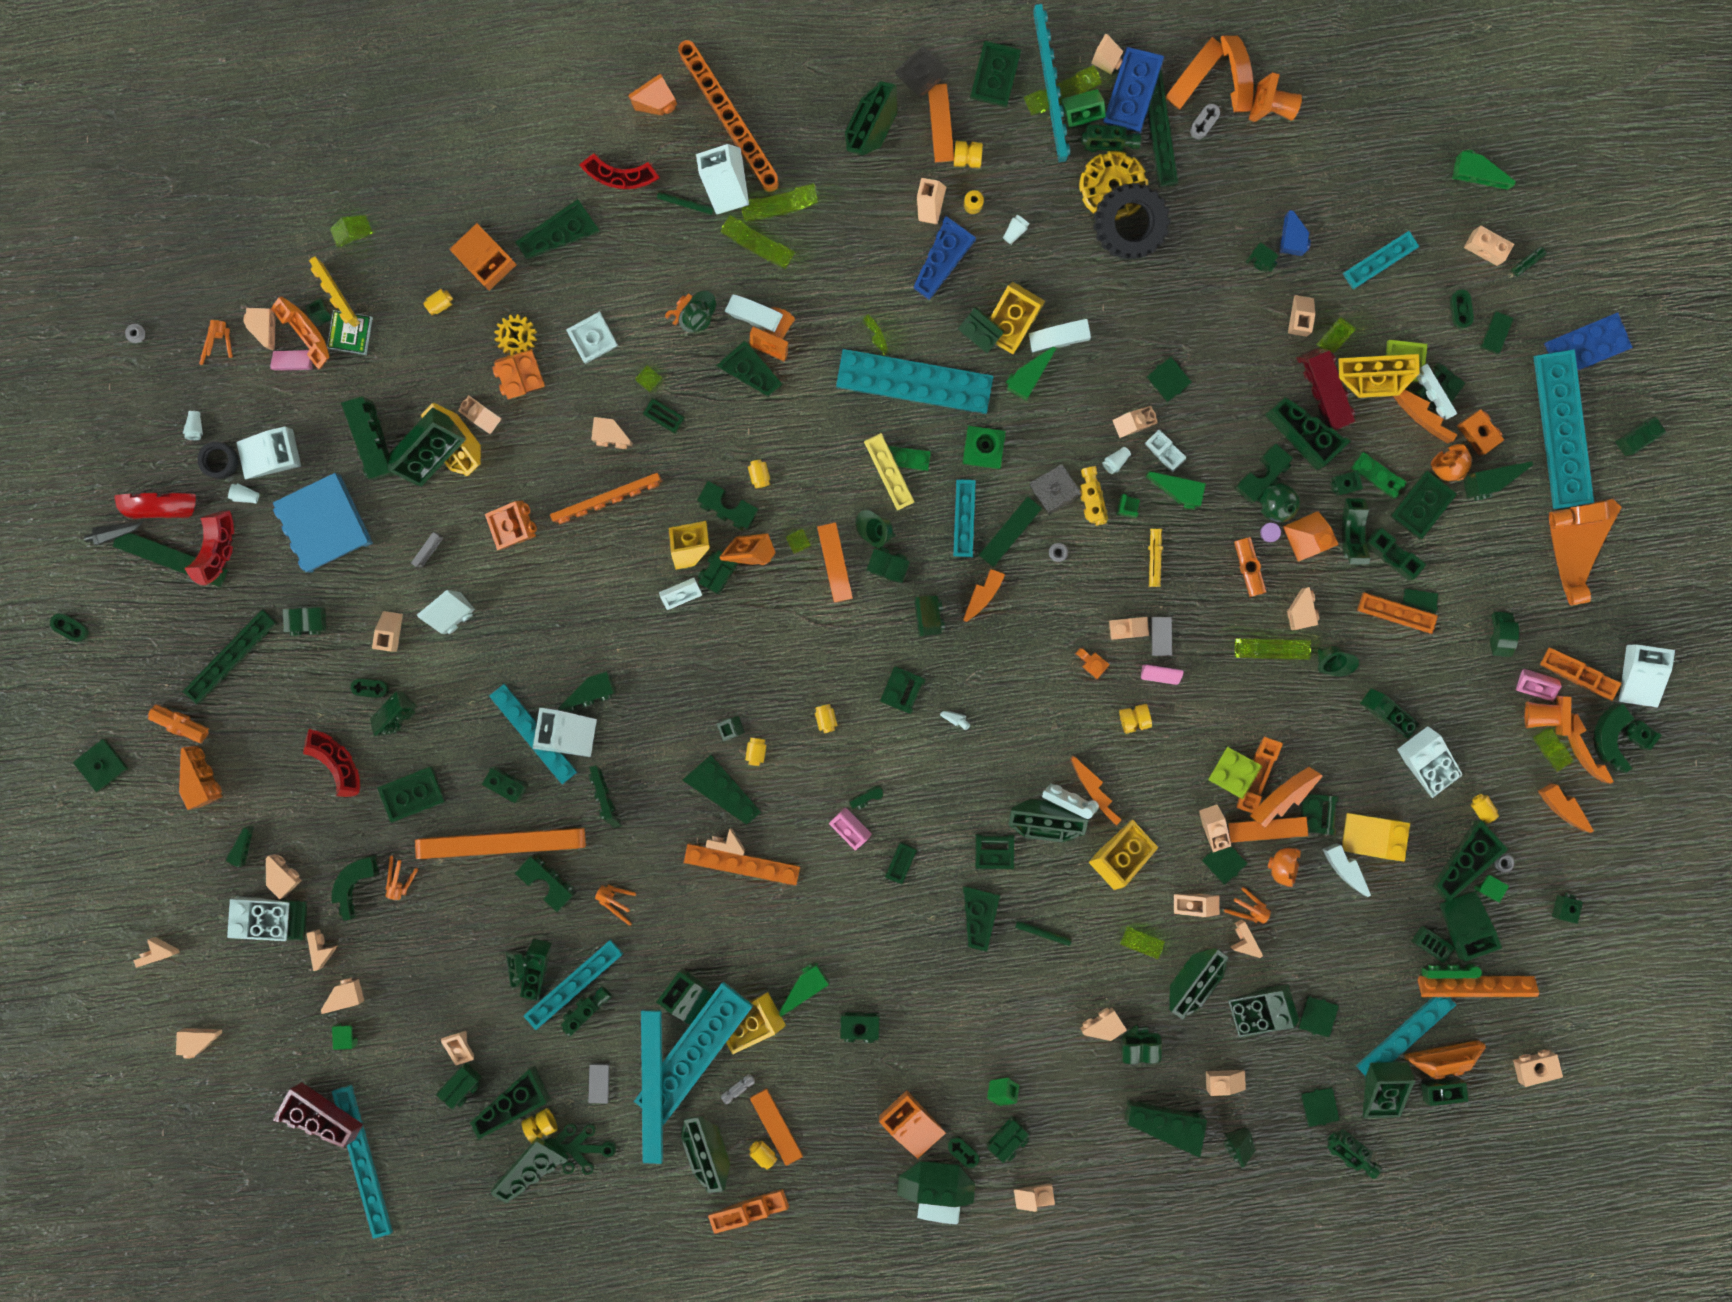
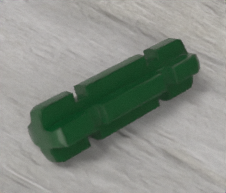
(1528, 261)

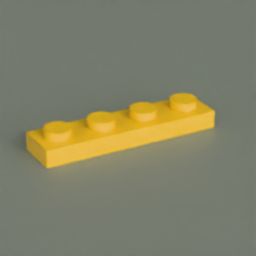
(330, 286)

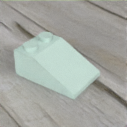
(447, 612)

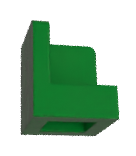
(1128, 506)
(1492, 888)
(343, 1037)
(1003, 1091)

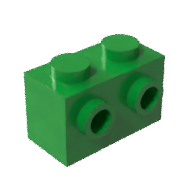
(1083, 108)

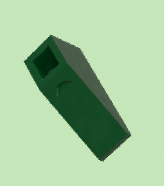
(591, 689)
(1389, 712)
(536, 966)
(1239, 1145)

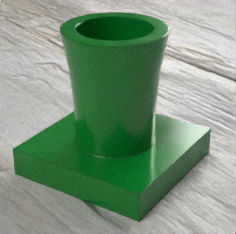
(978, 456)

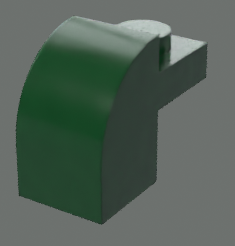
(1505, 635)

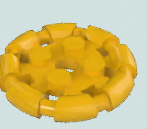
(1105, 175)

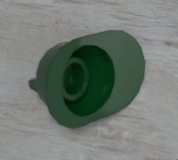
(698, 312)
(874, 528)
(1336, 662)

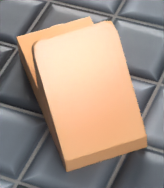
(1129, 628)
(732, 844)
(1248, 944)
(158, 951)
(318, 954)
(458, 1048)
(1034, 1196)

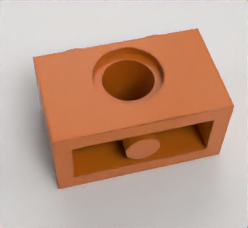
(1470, 429)

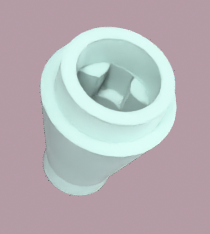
(1016, 229)
(193, 426)
(1116, 460)
(240, 493)

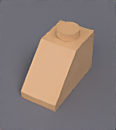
(1108, 55)
(262, 325)
(1196, 904)
(344, 995)
(194, 1040)
(1225, 1082)

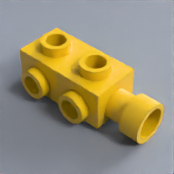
(1093, 501)

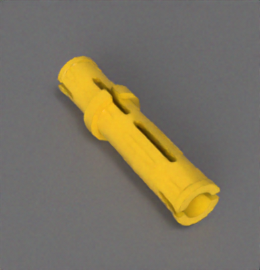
(1155, 557)

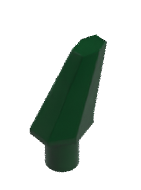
(1137, 1030)

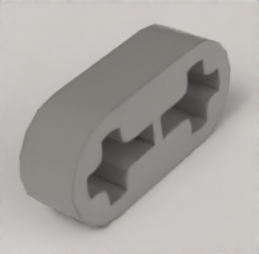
(1208, 123)

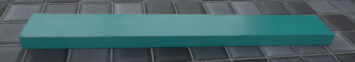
(652, 1086)
(364, 1168)

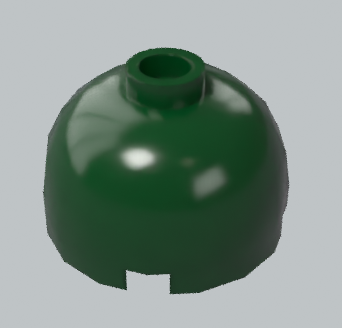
(1280, 503)

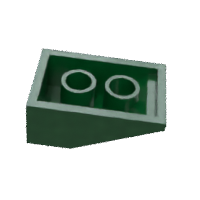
(1484, 483)
(928, 615)
(1387, 1089)

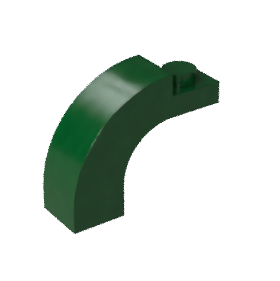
(1353, 531)
(1607, 733)
(347, 879)

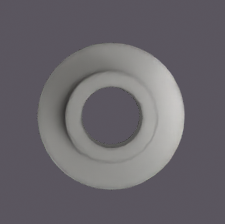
(139, 336)
(1064, 550)
(1509, 863)

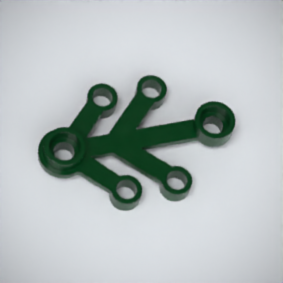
(575, 1147)

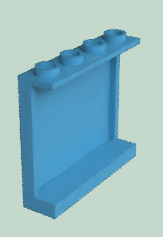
(321, 522)

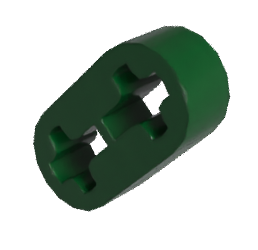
(369, 692)
(960, 1155)

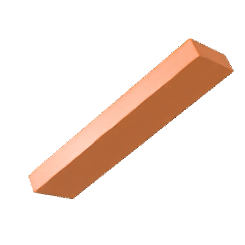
(1397, 613)
(1275, 829)
(776, 1127)

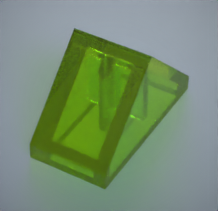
(350, 229)
(1336, 335)

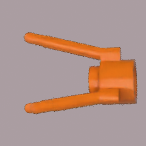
(216, 330)
(395, 888)
(606, 897)
(1258, 912)

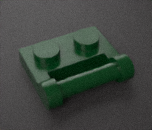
(1450, 384)
(896, 687)
(860, 800)
(1312, 808)
(994, 857)

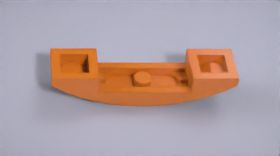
(1241, 71)
(1195, 73)
(304, 328)
(1580, 750)
(1265, 756)

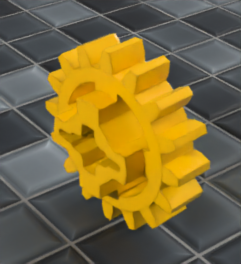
(521, 332)

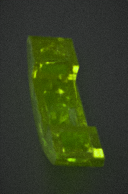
(1080, 83)
(780, 204)
(757, 243)
(1272, 649)

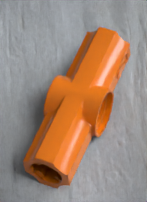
(1253, 579)
(178, 723)

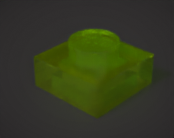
(648, 378)
(798, 541)

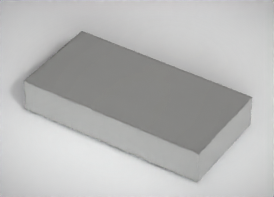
(427, 550)
(1161, 636)
(599, 1083)

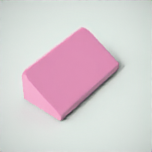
(291, 360)
(1161, 674)
(1538, 685)
(850, 829)

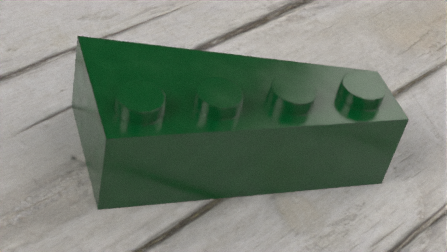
(1306, 433)
(368, 437)
(1469, 860)
(518, 1100)
(1170, 1125)

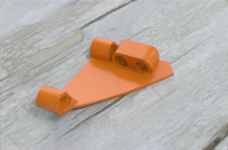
(1577, 540)

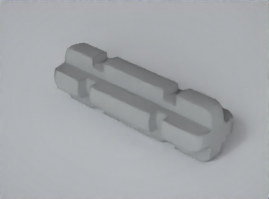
(737, 1089)

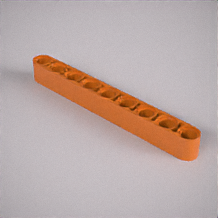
(724, 108)
(500, 843)

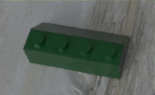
(425, 448)

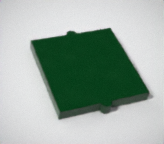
(1169, 379)
(1421, 600)
(1224, 863)
(1318, 1016)
(1320, 1107)

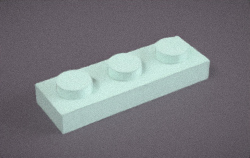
(1435, 392)

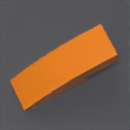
(983, 594)
(1565, 807)

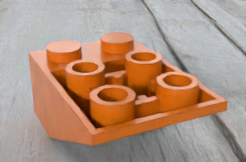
(483, 257)
(196, 779)
(911, 1124)

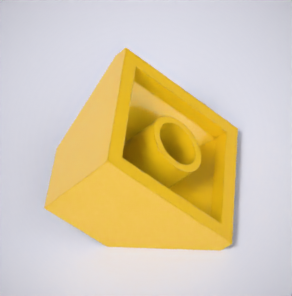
(688, 544)

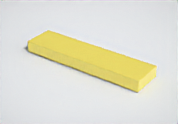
(889, 471)

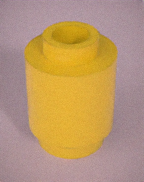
(970, 207)
(438, 302)
(759, 474)
(826, 718)
(755, 751)
(1484, 808)
(762, 1154)

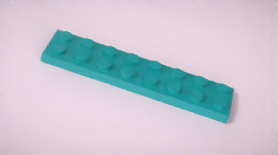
(914, 381)
(1563, 429)
(700, 1046)

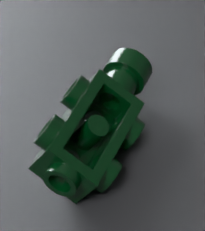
(1106, 136)
(582, 1013)
(1353, 1153)

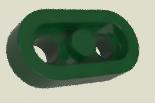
(1464, 309)
(70, 627)

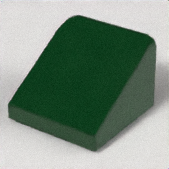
(318, 312)
(730, 728)

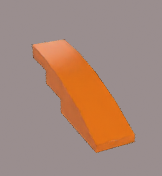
(941, 123)
(1417, 410)
(834, 562)
(1580, 674)
(1091, 784)
(1284, 796)
(748, 1211)

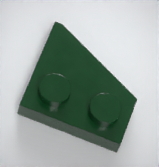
(516, 965)

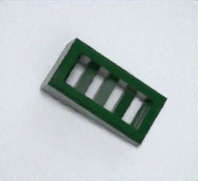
(240, 848)
(1420, 936)

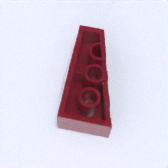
(1327, 387)
(318, 1116)

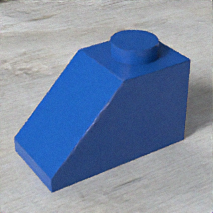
(1294, 236)

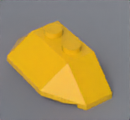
(1378, 374)
(468, 455)

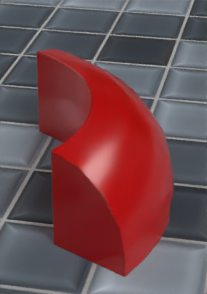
(619, 178)
(151, 506)
(215, 548)
(337, 761)

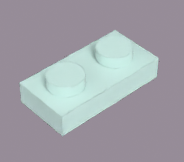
(680, 593)

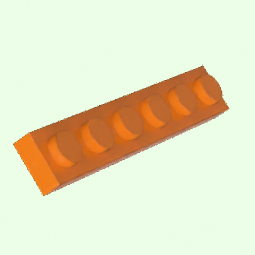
(599, 501)
(742, 865)
(1479, 987)

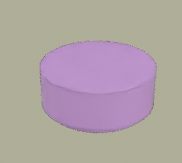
(1270, 532)

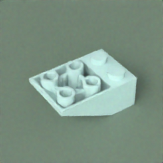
(724, 177)
(268, 452)
(1645, 674)
(564, 732)
(1430, 761)
(258, 919)

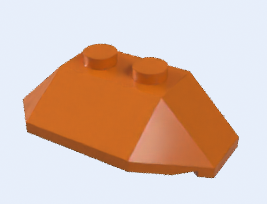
(1447, 1059)

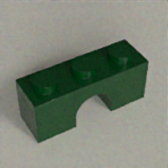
(1276, 461)
(711, 499)
(1403, 562)
(559, 891)

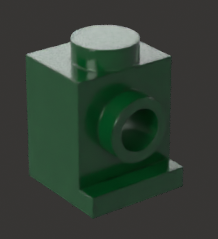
(1263, 258)
(1354, 482)
(1634, 734)

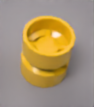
(968, 154)
(1135, 718)
(541, 1125)

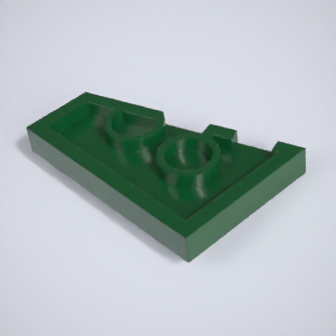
(750, 369)
(607, 807)
(980, 916)

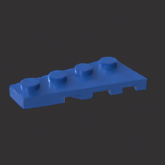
(948, 249)

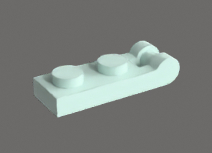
(1070, 801)

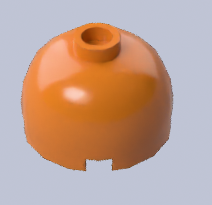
(1453, 464)
(1285, 866)

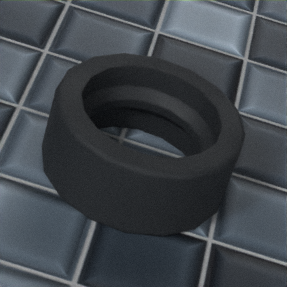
(203, 460)

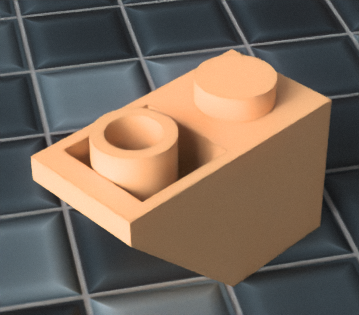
(930, 200)
(1302, 316)
(479, 414)
(1135, 421)
(607, 432)
(1302, 610)
(387, 632)
(1215, 828)
(280, 877)
(1105, 1026)

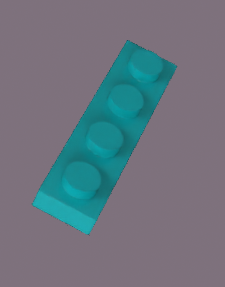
(1380, 260)
(964, 518)

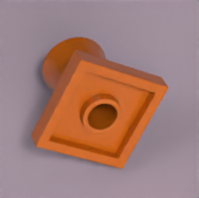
(1269, 100)
(772, 342)
(1550, 715)

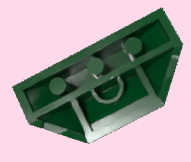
(872, 119)
(1046, 821)
(1196, 981)
(706, 1153)
(936, 1184)

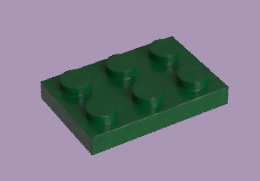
(995, 74)
(1423, 505)
(411, 794)

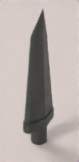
(107, 533)

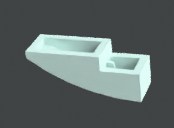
(753, 313)
(1060, 335)
(1346, 868)

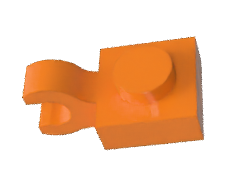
(683, 301)
(1093, 664)

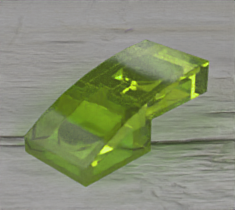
(878, 339)
(1552, 749)
(1142, 942)

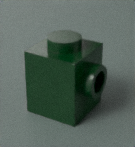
(1567, 908)

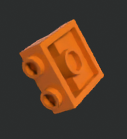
(518, 374)
(511, 524)

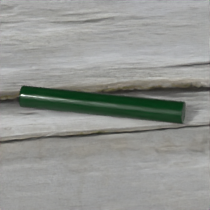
(685, 203)
(1043, 933)

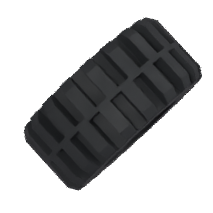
(1157, 221)

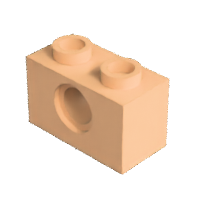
(1489, 245)
(1548, 1070)

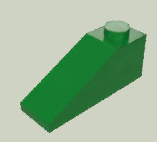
(1479, 170)
(1028, 375)
(1181, 490)
(808, 984)

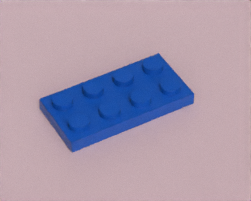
(1133, 89)
(1593, 341)

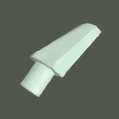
(956, 719)

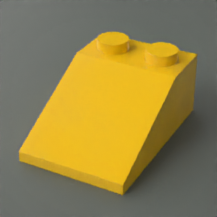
(1016, 315)
(1376, 837)
(1123, 855)
(758, 1024)

